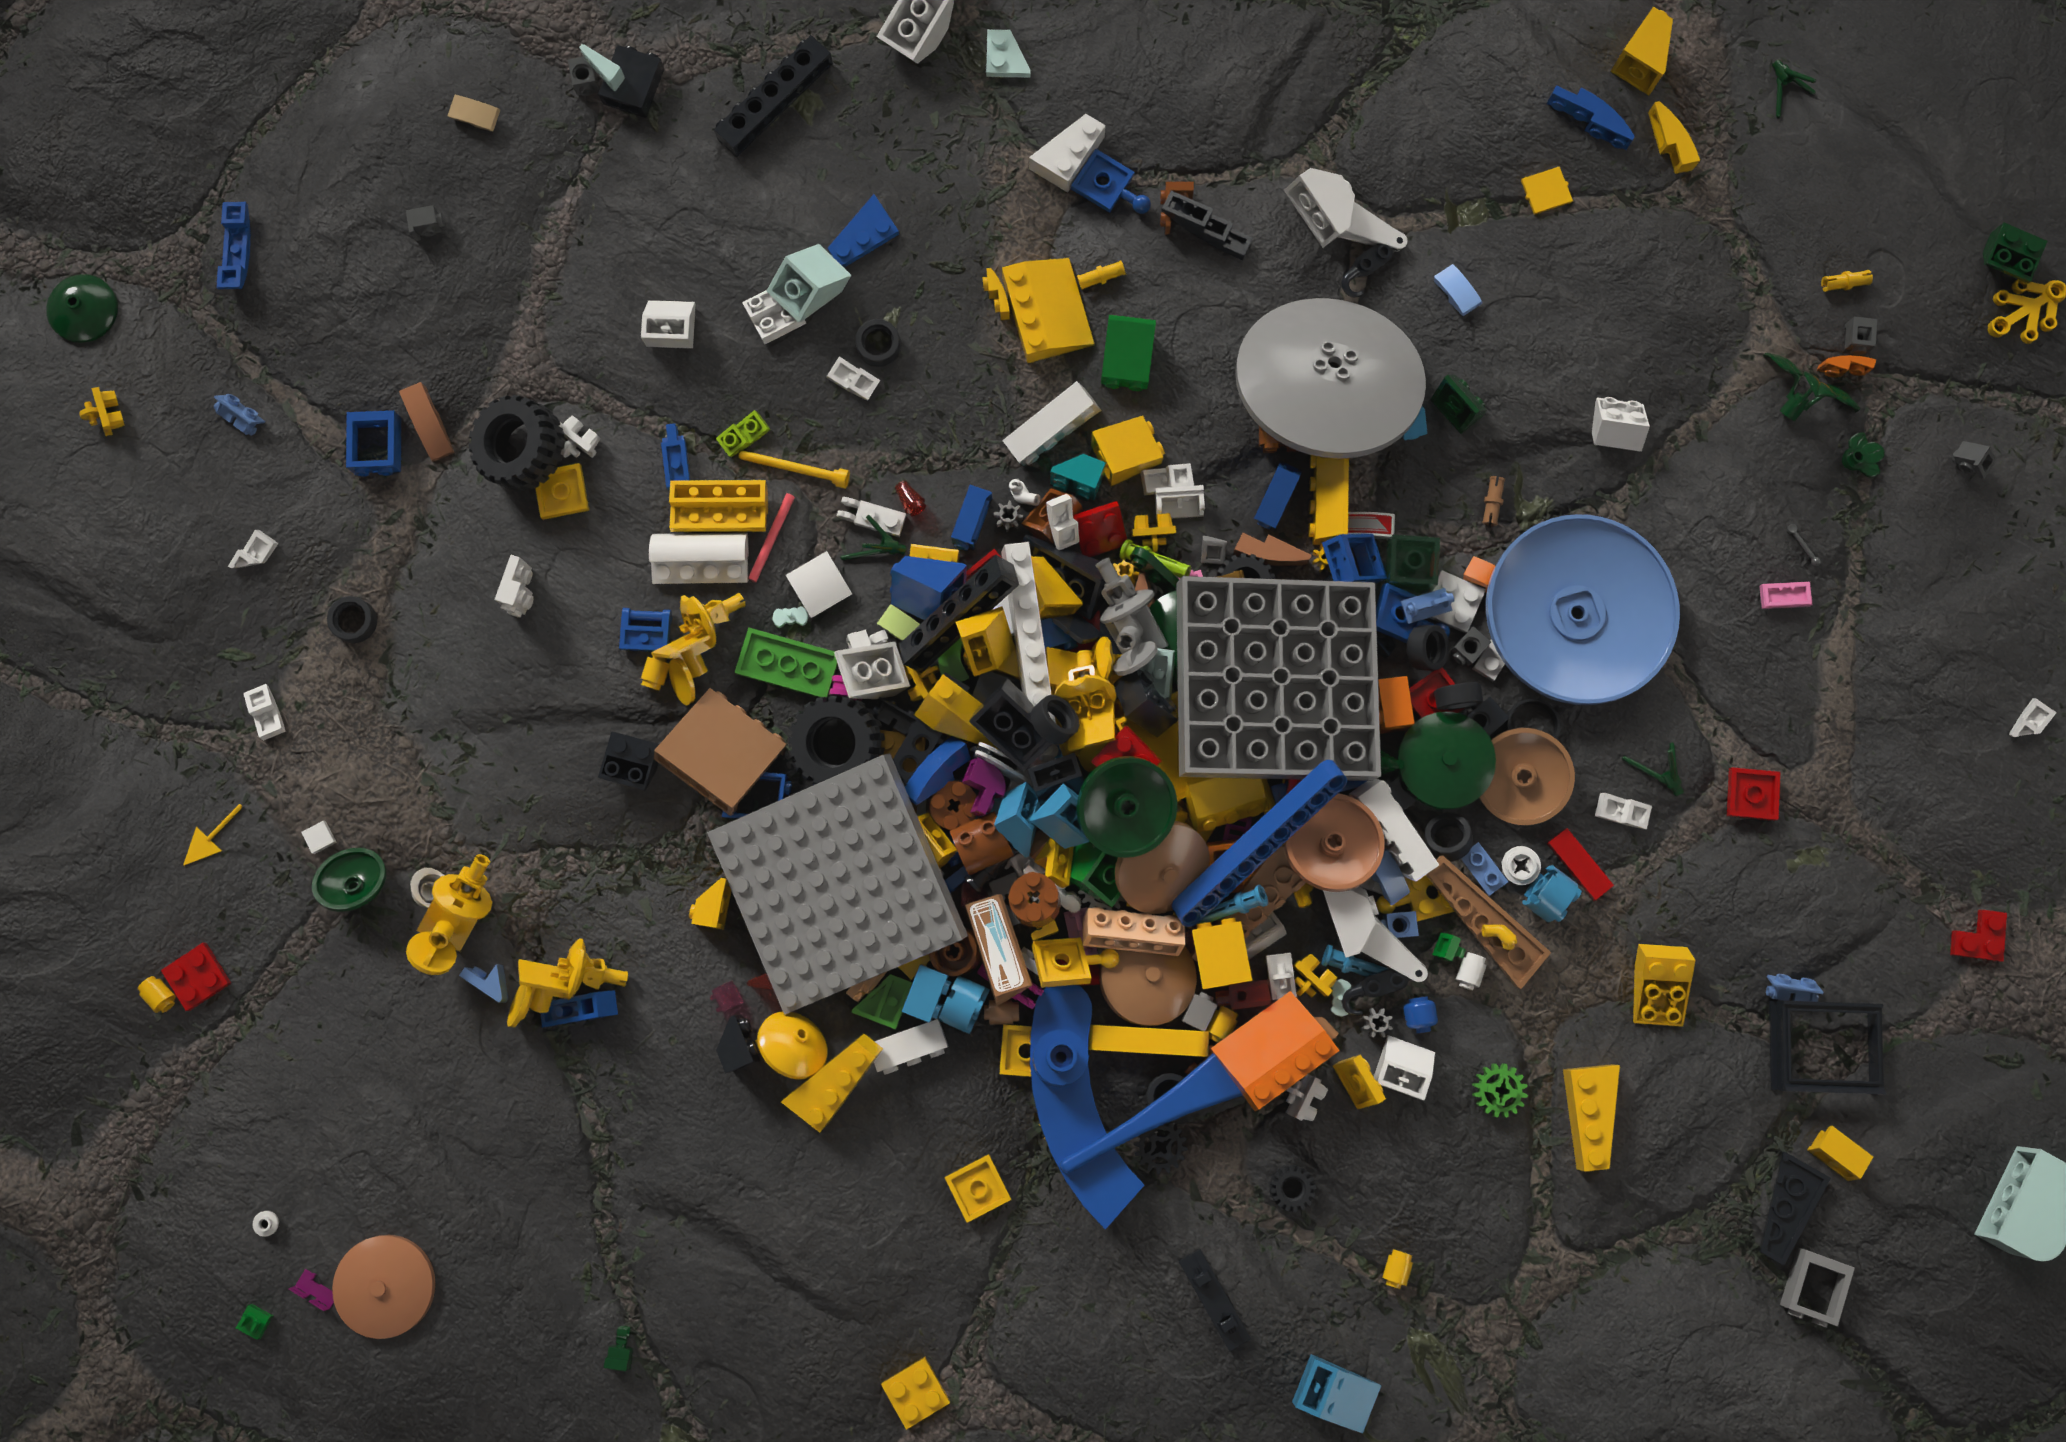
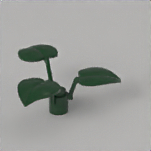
(1798, 403)

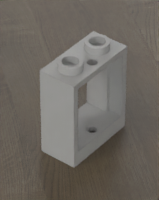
(1796, 1280)

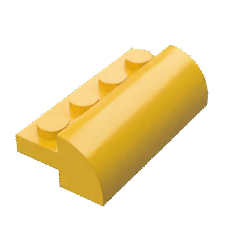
(718, 506)

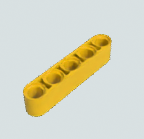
(1149, 1040)

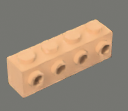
(1133, 931)

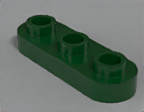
(1154, 569)

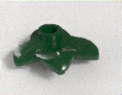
(1863, 455)

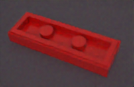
(1580, 864)

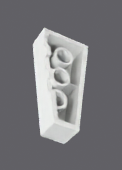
(1051, 424)
(1399, 834)

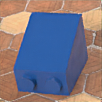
(924, 584)

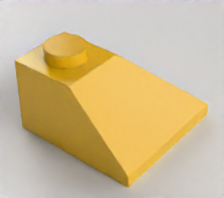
(712, 906)

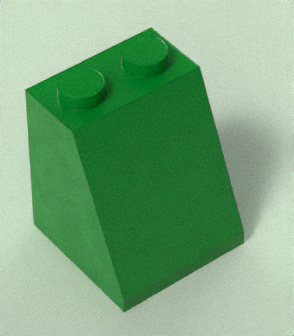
(1128, 352)
(1094, 873)

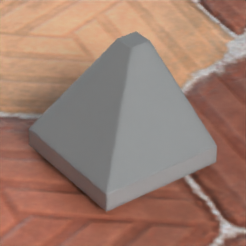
(1213, 550)

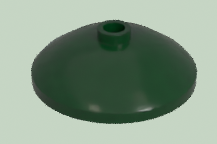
(92, 313)
(349, 879)

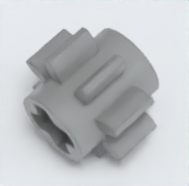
(1009, 509)
(1383, 1019)

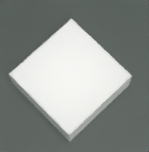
(318, 837)

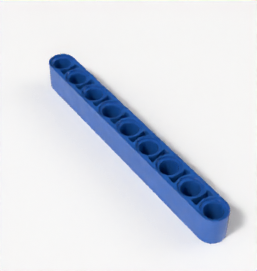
(1259, 843)

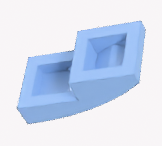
(1459, 290)

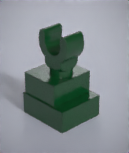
(619, 1355)

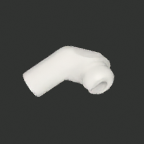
(1022, 494)

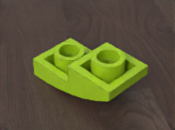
(743, 434)

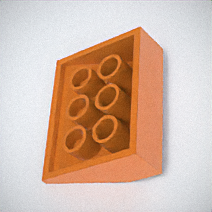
(1274, 1050)

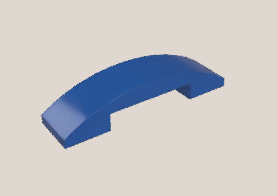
(236, 246)

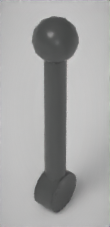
(1792, 529)

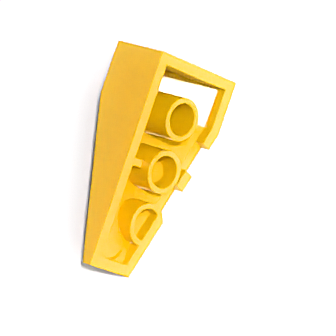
(949, 711)

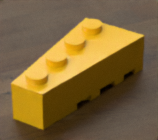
(827, 1090)
(1591, 1109)

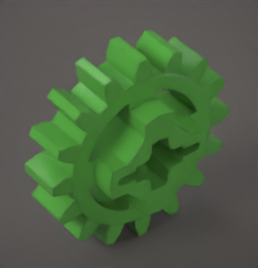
(1501, 1080)

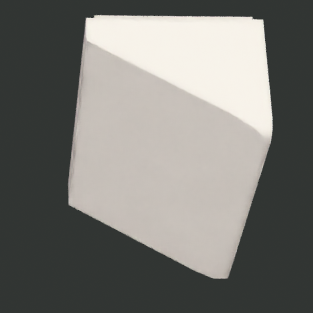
(1264, 935)

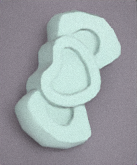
(790, 616)
(1339, 989)

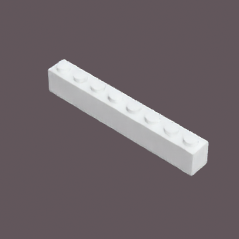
(1027, 626)

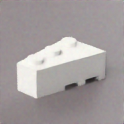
(1068, 152)

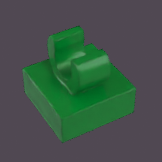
(1448, 947)
(254, 1321)

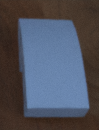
(1391, 879)

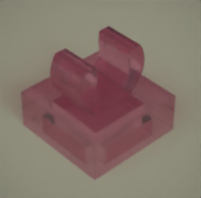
(726, 996)

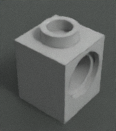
(1199, 1011)

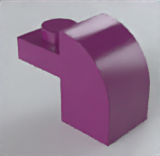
(988, 781)

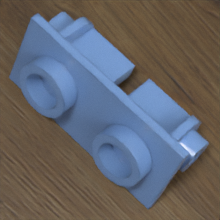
(230, 407)
(1427, 605)
(1484, 869)
(1783, 986)

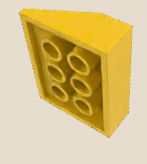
(1046, 308)

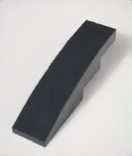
(1202, 223)

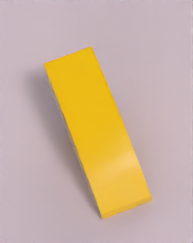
(1673, 138)

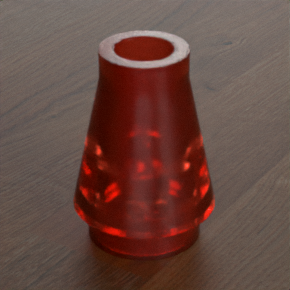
(911, 500)

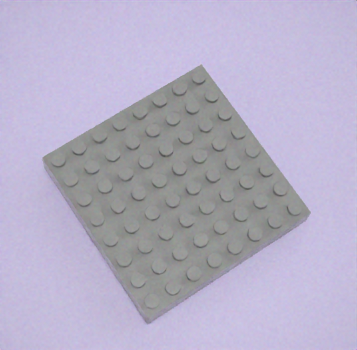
(1276, 678)
(837, 883)

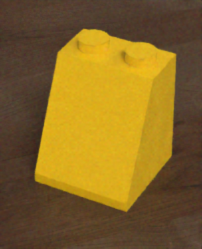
(1646, 53)
(1127, 449)
(1221, 954)

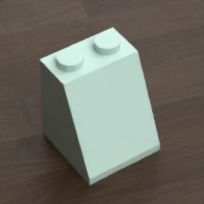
(807, 281)

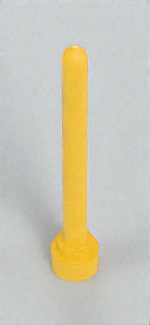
(838, 477)

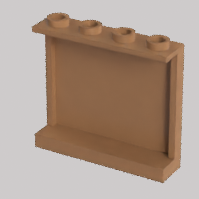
(719, 750)

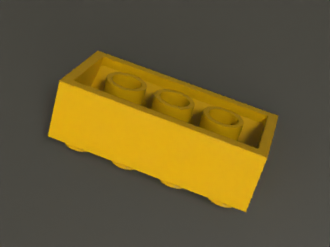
(1330, 498)

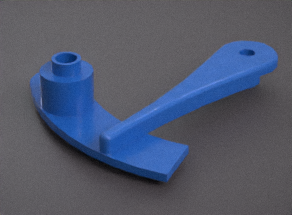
(1069, 1112)

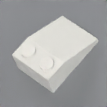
(872, 671)

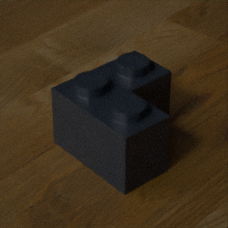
(1144, 703)

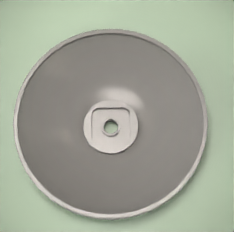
(1323, 408)

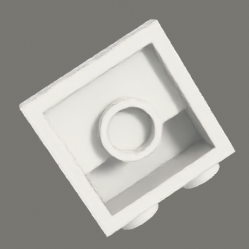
(512, 591)

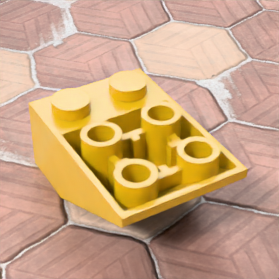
(1662, 984)

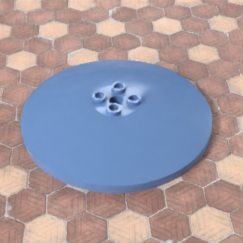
(1624, 601)

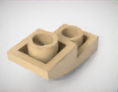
(473, 113)

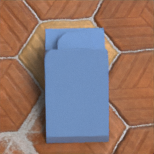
(493, 985)

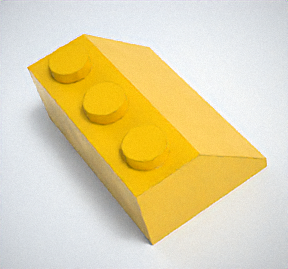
(1223, 801)

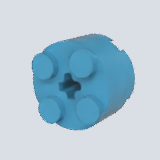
(1551, 894)
(963, 1004)

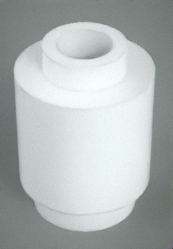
(1471, 971)

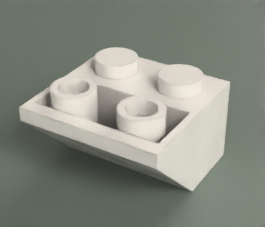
(668, 324)
(1619, 424)
(1405, 1068)

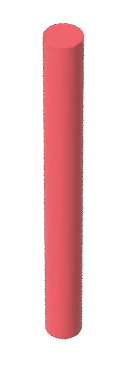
(771, 537)

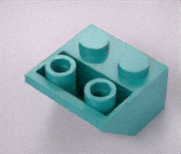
(1079, 475)

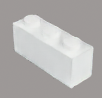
(910, 1046)

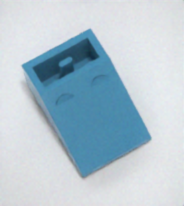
(1336, 1394)

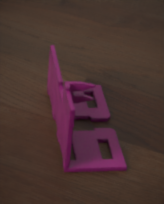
(319, 1291)

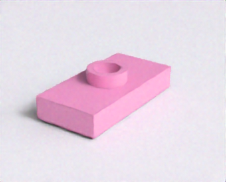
(1785, 595)

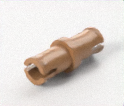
(1493, 501)

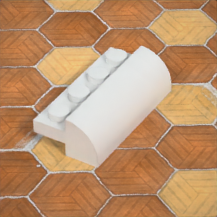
(699, 558)

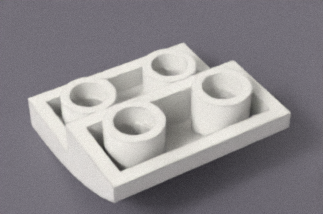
(770, 317)
(818, 584)

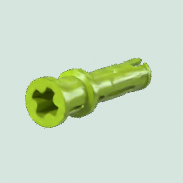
(1177, 568)

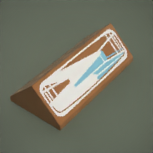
(998, 947)

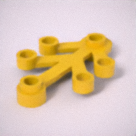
(2029, 307)

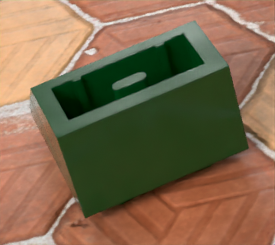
(2013, 251)

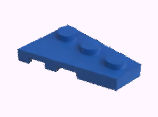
(863, 234)

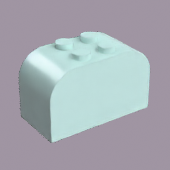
(2028, 1207)

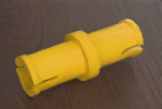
(1101, 274)
(1846, 280)

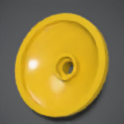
(792, 1045)

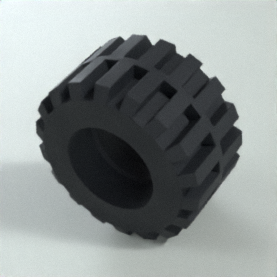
(1249, 565)

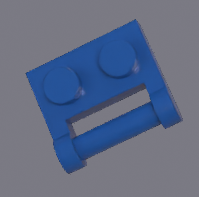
(644, 637)

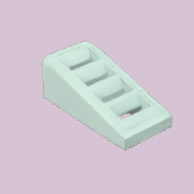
(607, 70)

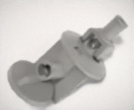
(1129, 620)

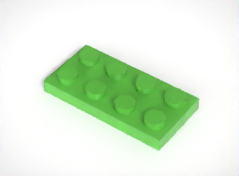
(787, 663)

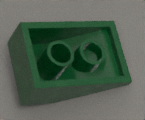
(1458, 403)

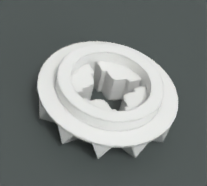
(1532, 865)

